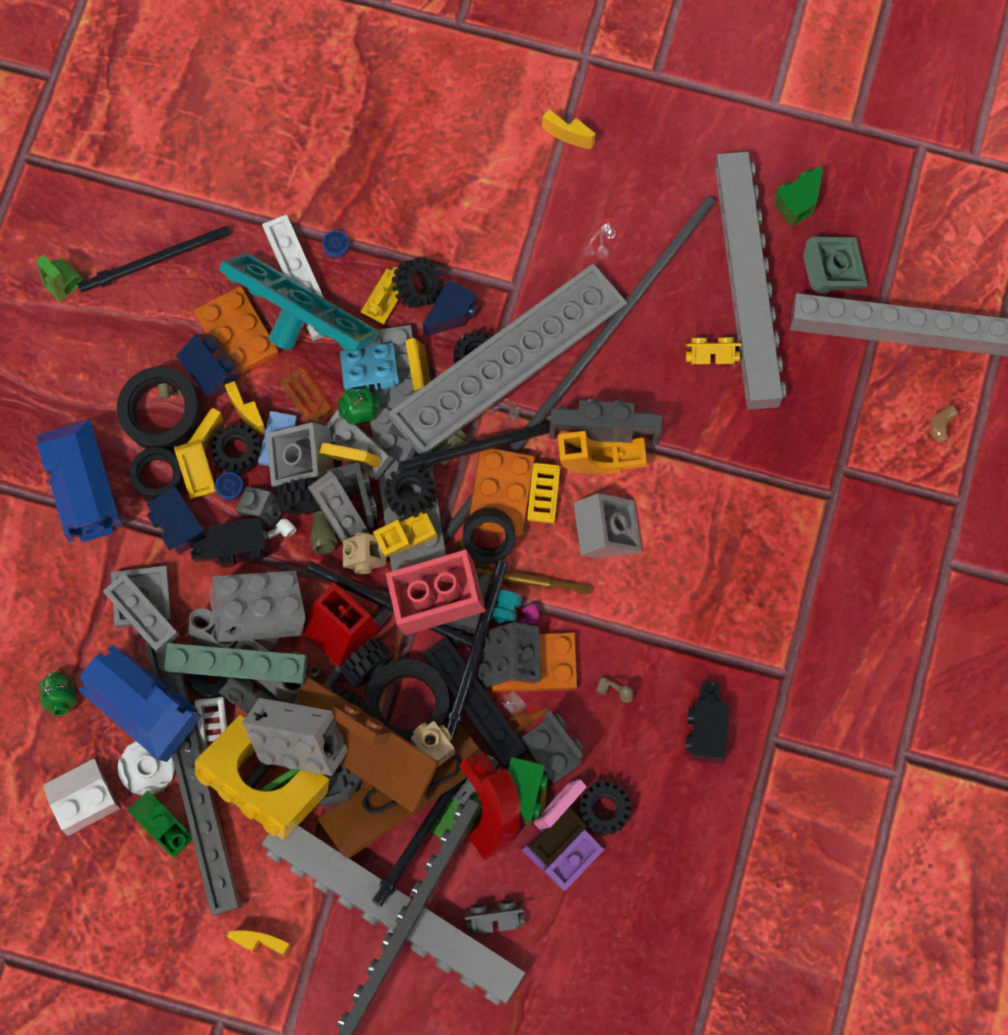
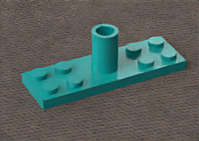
(297, 306)

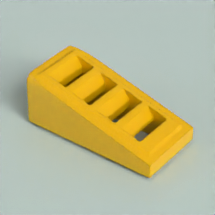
(543, 470)

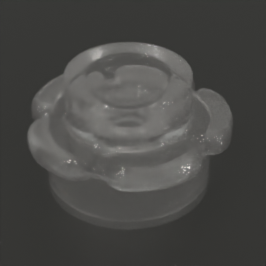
(513, 703)

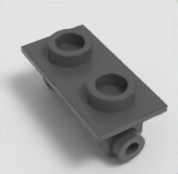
(239, 693)
(505, 913)

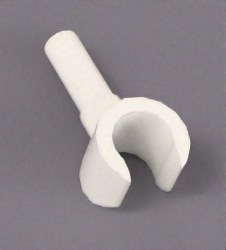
(284, 527)

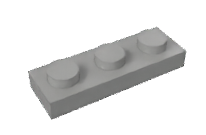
(354, 437)
(337, 507)
(140, 613)

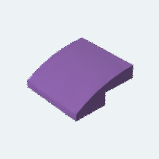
(570, 862)

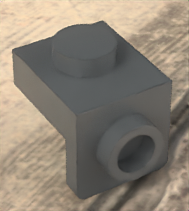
(259, 504)

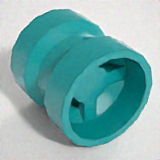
(506, 607)

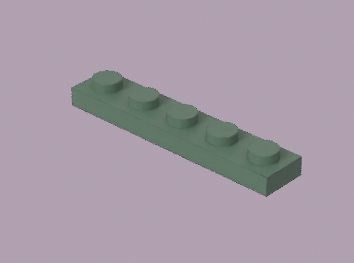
(235, 663)

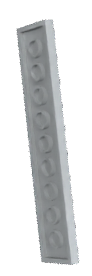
(506, 360)
(400, 448)

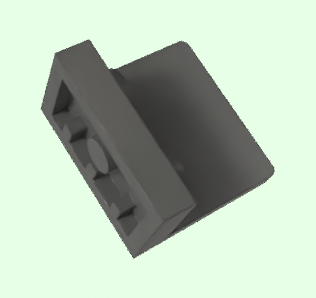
(353, 479)
(510, 655)
(554, 748)

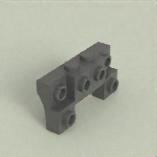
(606, 421)

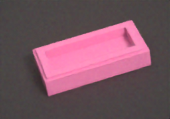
(559, 804)

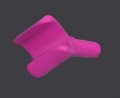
(531, 615)

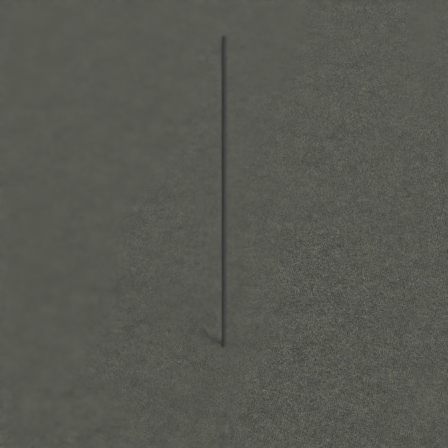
(545, 409)

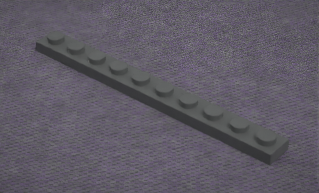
(200, 805)
(407, 918)

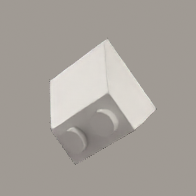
(80, 797)

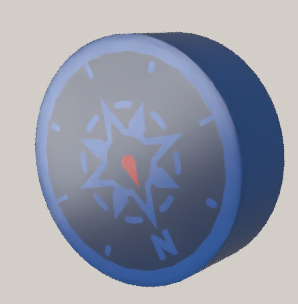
(335, 244)
(229, 486)

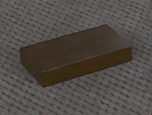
(554, 840)

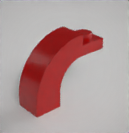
(499, 805)

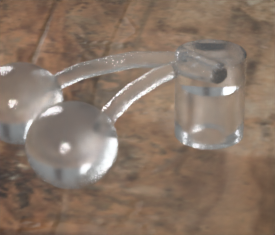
(601, 252)
(514, 410)

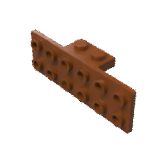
(374, 749)
(354, 828)

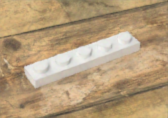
(291, 258)

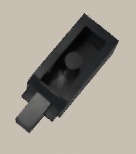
(233, 543)
(709, 726)

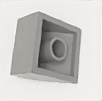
(296, 453)
(607, 526)

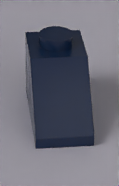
(451, 309)

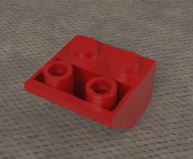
(338, 625)

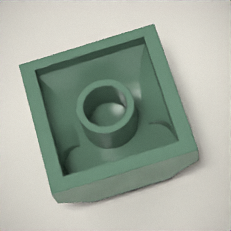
(834, 264)

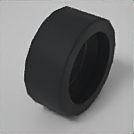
(144, 458)
(489, 515)

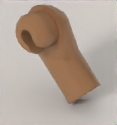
(939, 422)

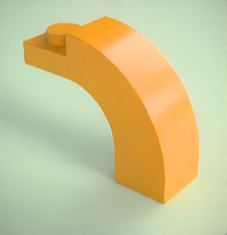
(597, 457)

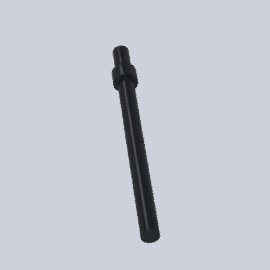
(105, 277)
(429, 459)

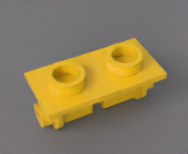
(382, 298)
(723, 351)

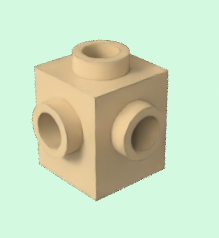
(362, 553)
(431, 733)

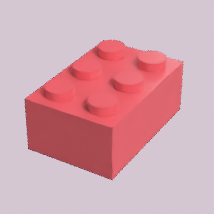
(435, 592)

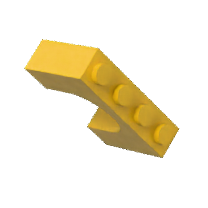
(276, 810)

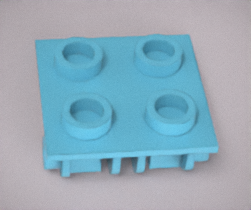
(369, 366)

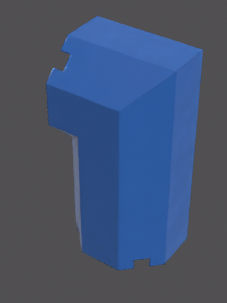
(79, 481)
(138, 702)

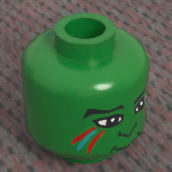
(357, 405)
(57, 693)

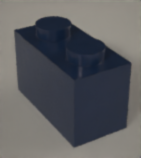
(208, 364)
(175, 520)

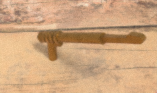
(525, 579)

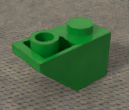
(799, 198)
(528, 780)
(160, 824)

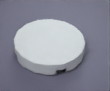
(143, 772)

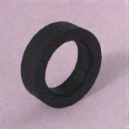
(141, 383)
(407, 669)

